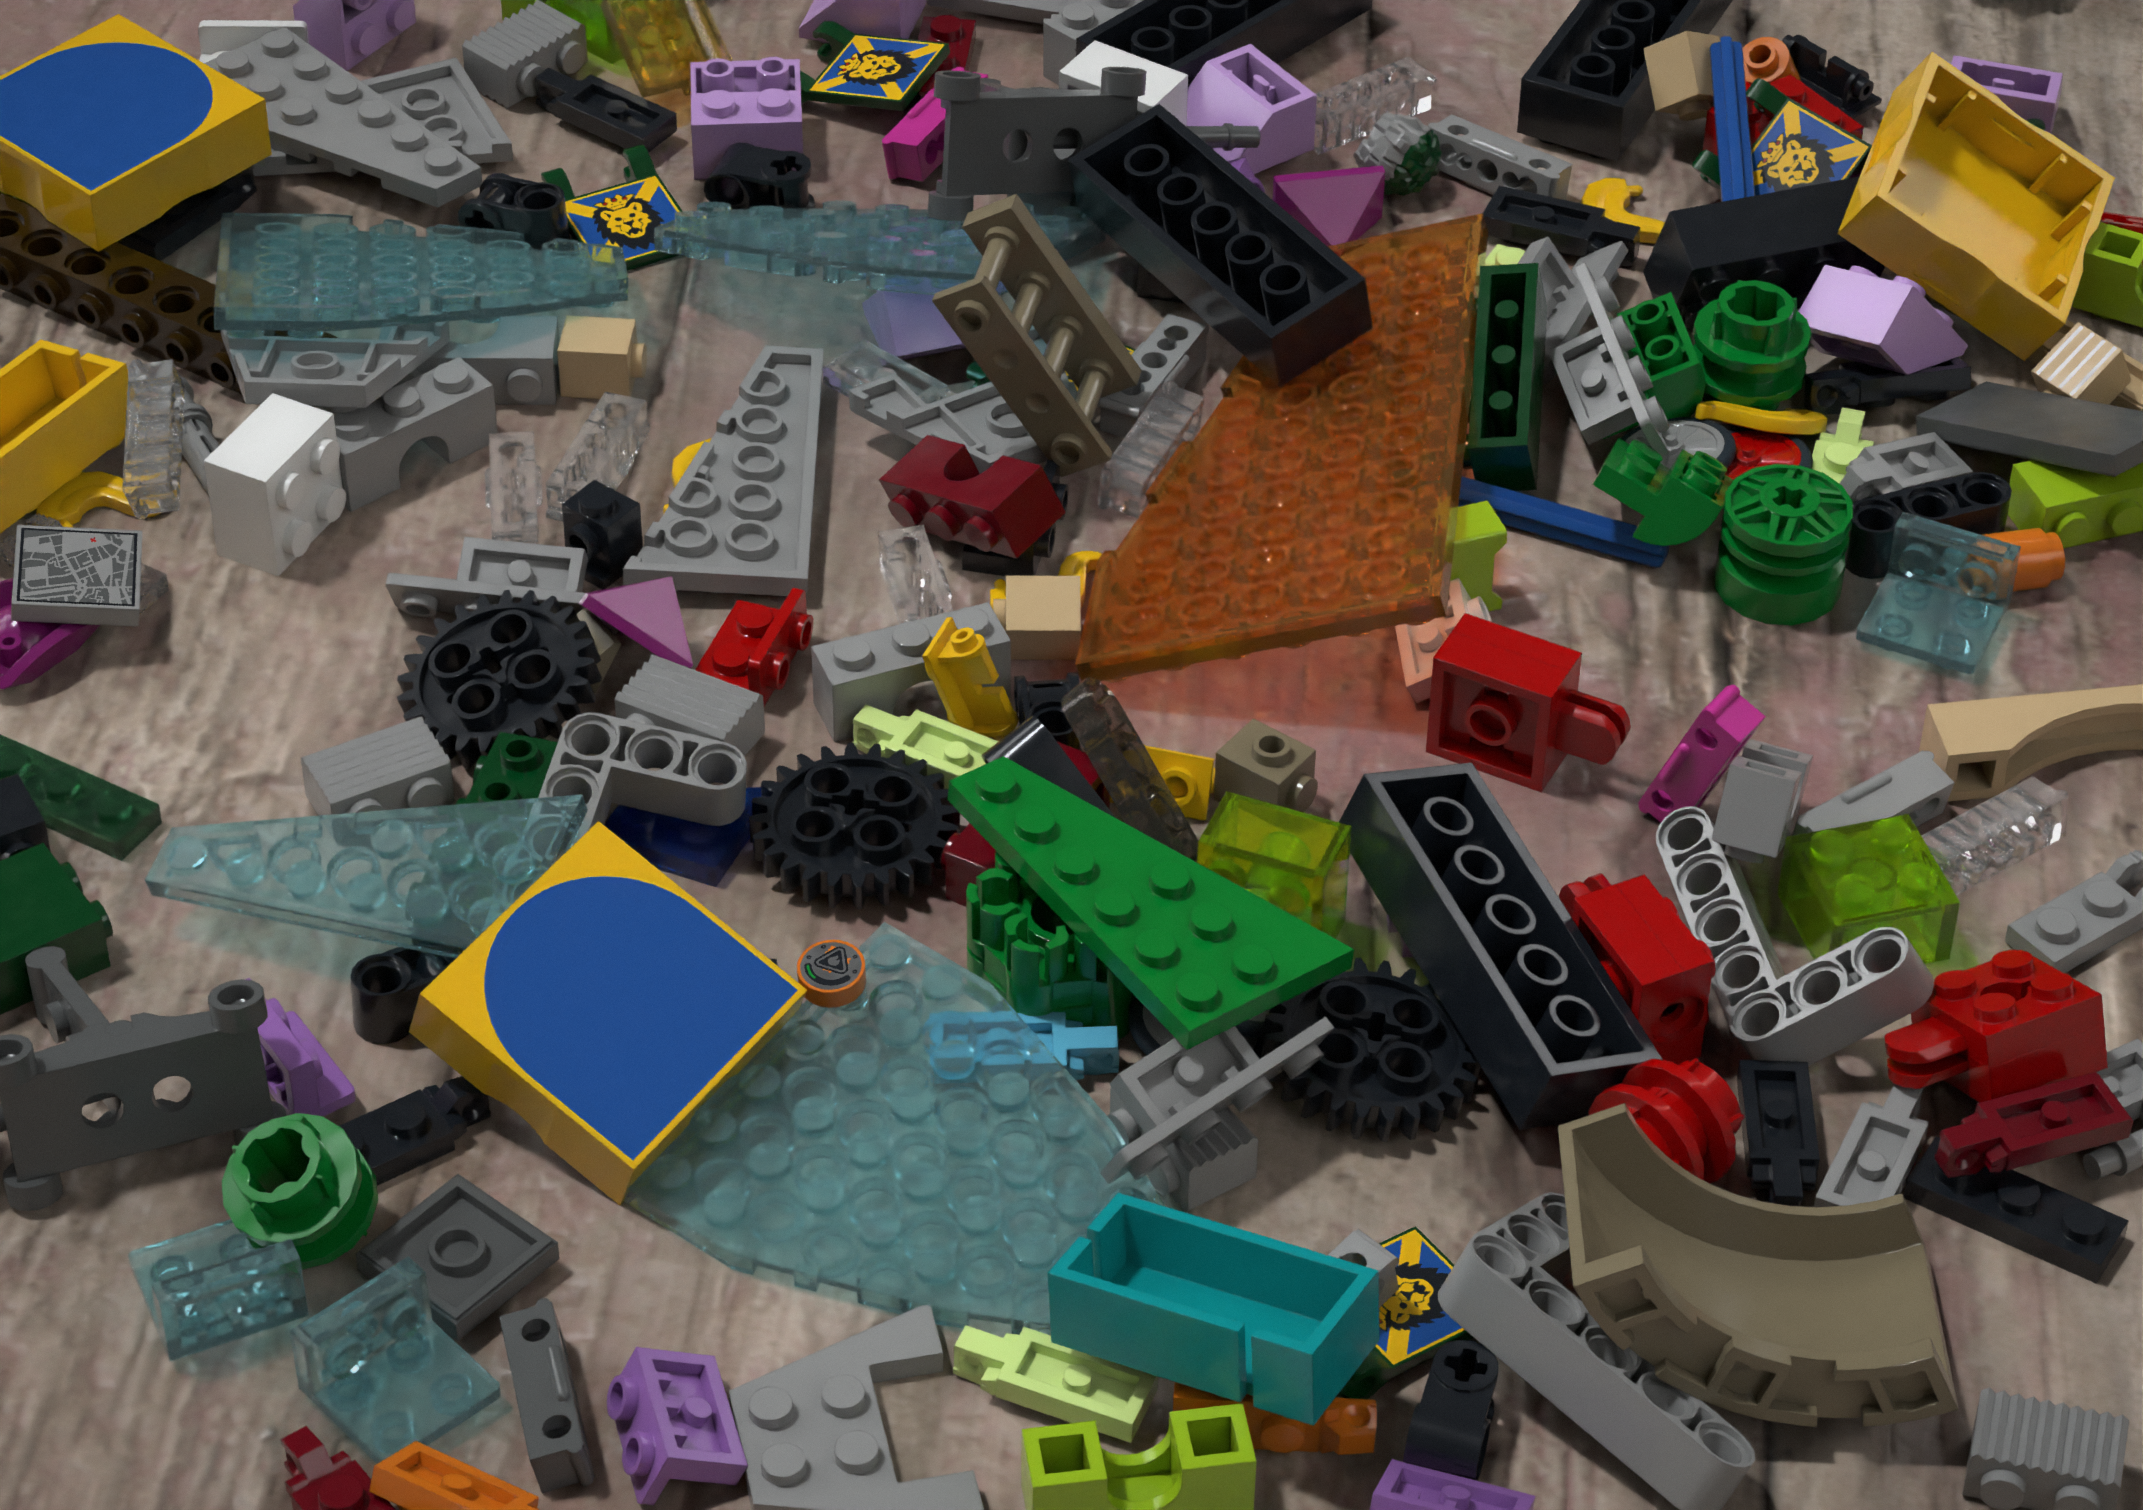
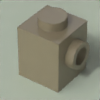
(1266, 767)

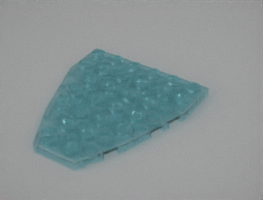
(885, 245)
(328, 276)
(897, 1150)

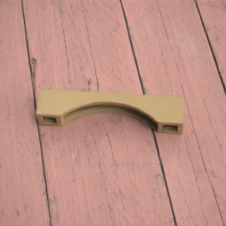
(2005, 739)

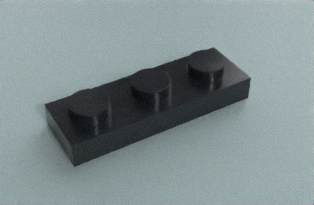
(2021, 1214)

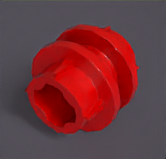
(1683, 1112)

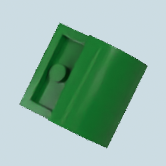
(1666, 355)
(1673, 501)

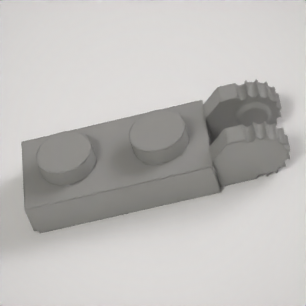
(2084, 918)

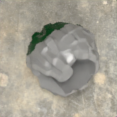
(1404, 149)

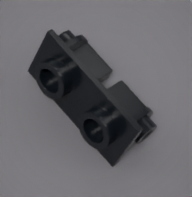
(1838, 82)

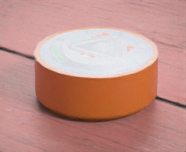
(832, 973)

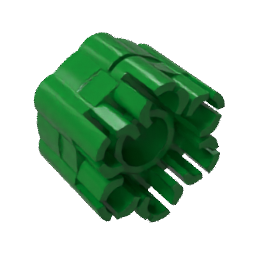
(1036, 956)

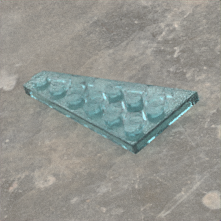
(379, 876)

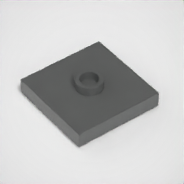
(469, 1248)

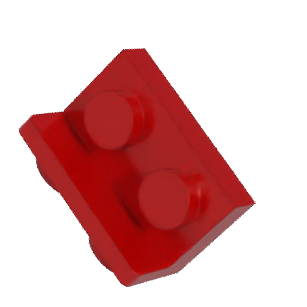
(759, 644)

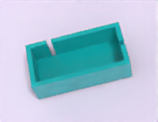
(1215, 1307)

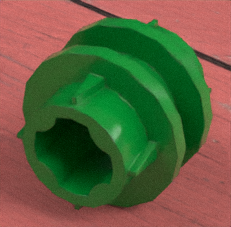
(1752, 345)
(300, 1184)

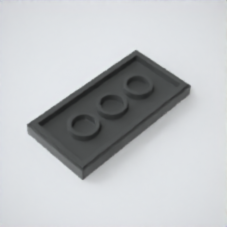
(2040, 428)

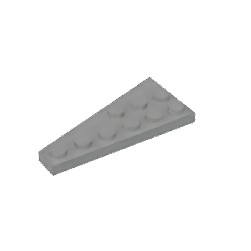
(437, 98)
(333, 115)
(749, 493)

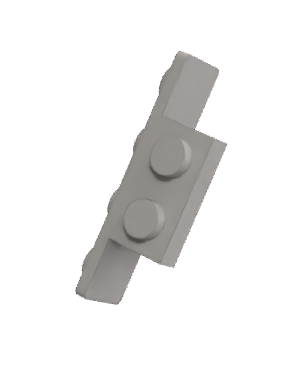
(1564, 293)
(1601, 378)
(491, 568)
(1183, 1090)

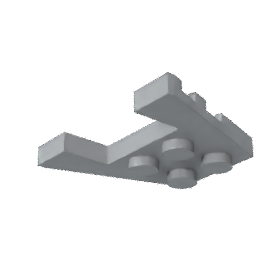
(331, 370)
(972, 417)
(819, 1432)

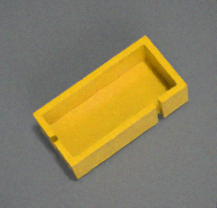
(55, 421)

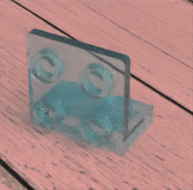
(1941, 594)
(217, 1287)
(387, 1366)

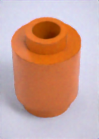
(1768, 60)
(2039, 557)

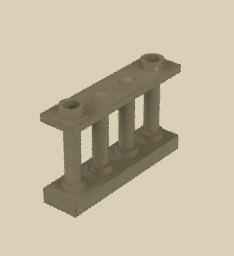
(1064, 317)

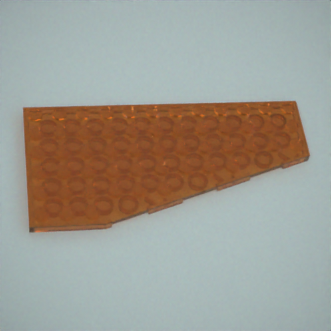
(1314, 497)

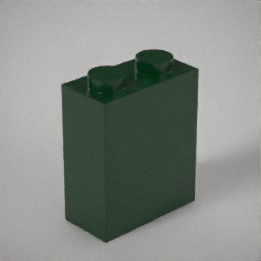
(46, 908)

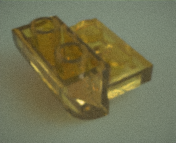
(663, 39)

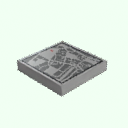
(77, 575)

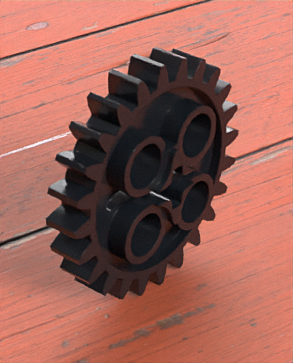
(500, 672)
(852, 825)
(1384, 1062)

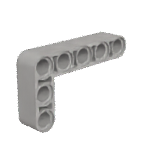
(622, 776)
(1774, 1013)
(1514, 1304)

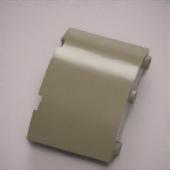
(1751, 1297)

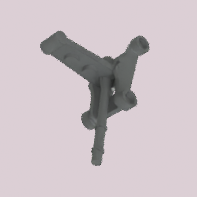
(1007, 136)
(121, 1066)

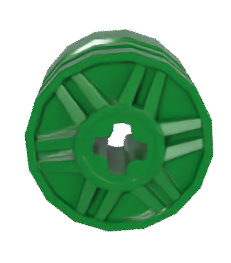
(1783, 544)

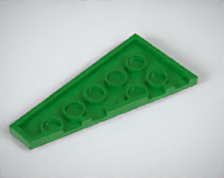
(1163, 924)

